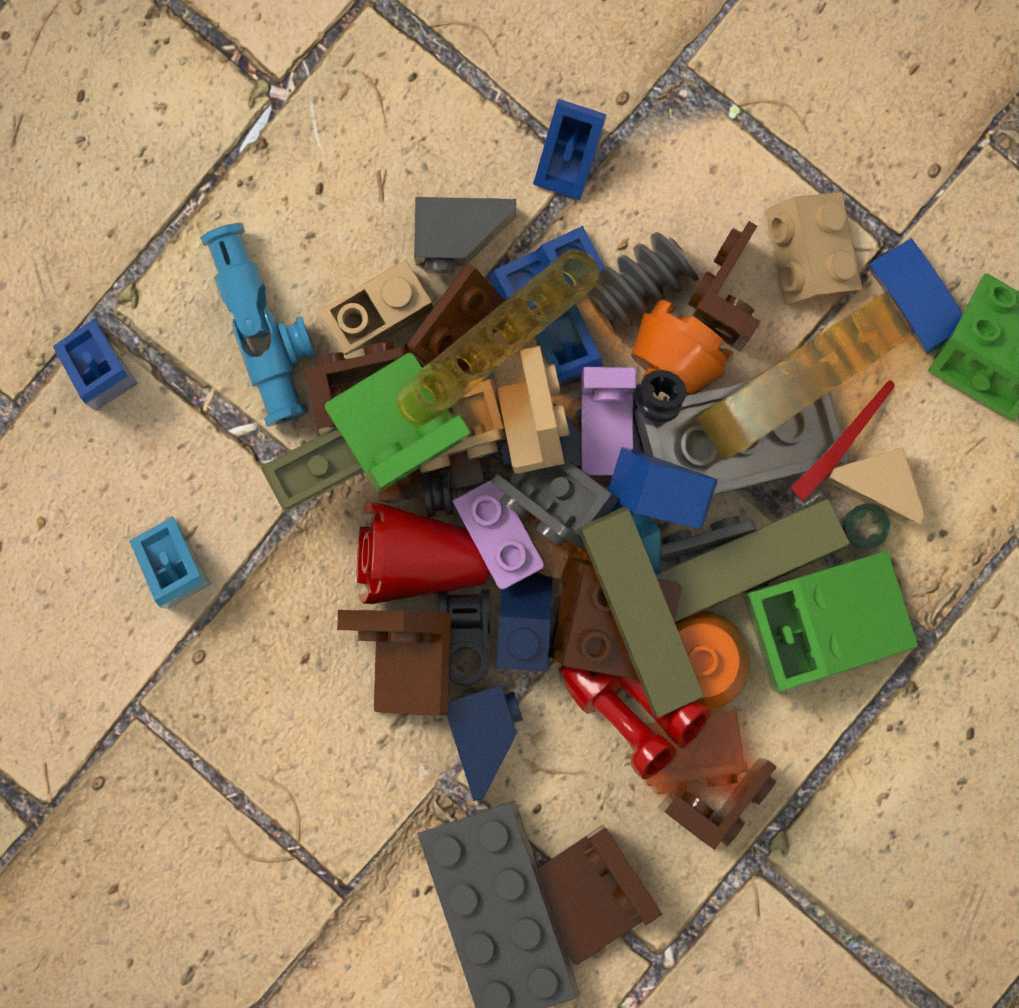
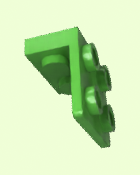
(984, 349)
(378, 433)

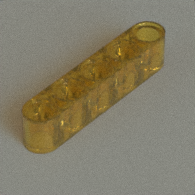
(484, 351)
(805, 375)

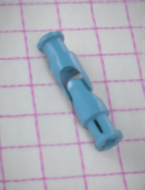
(245, 297)

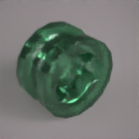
(872, 540)

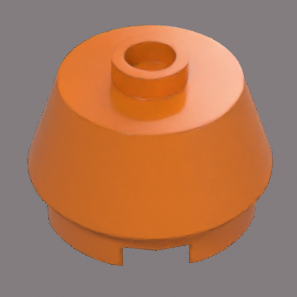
(681, 347)
(717, 656)

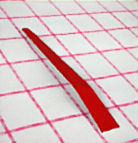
(828, 461)

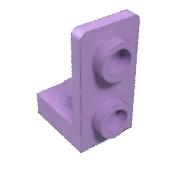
(606, 417)
(498, 535)

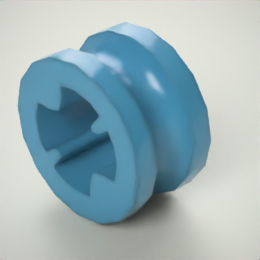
(297, 340)

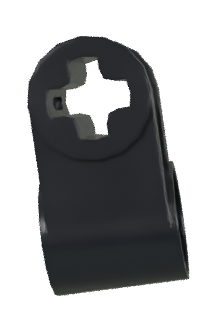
(468, 630)

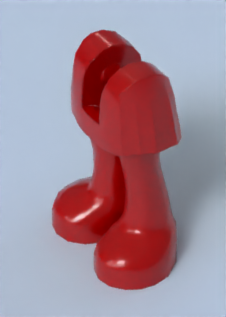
(650, 749)

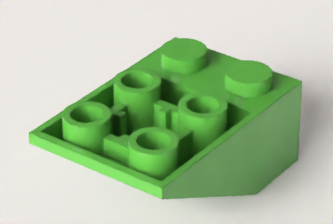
(830, 621)

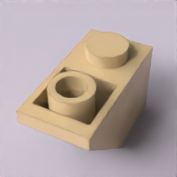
(377, 308)

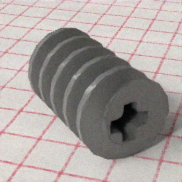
(640, 280)

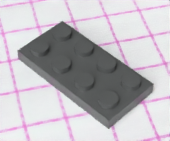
(777, 455)
(499, 911)

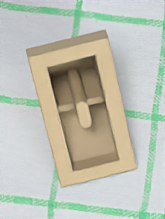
(882, 482)

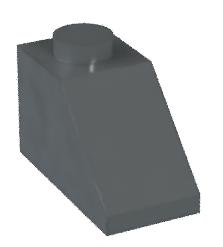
(457, 229)

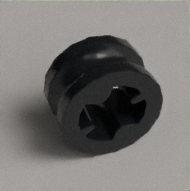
(658, 382)
(438, 493)

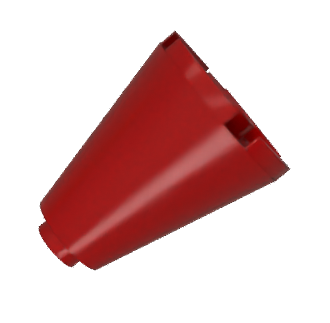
(414, 556)

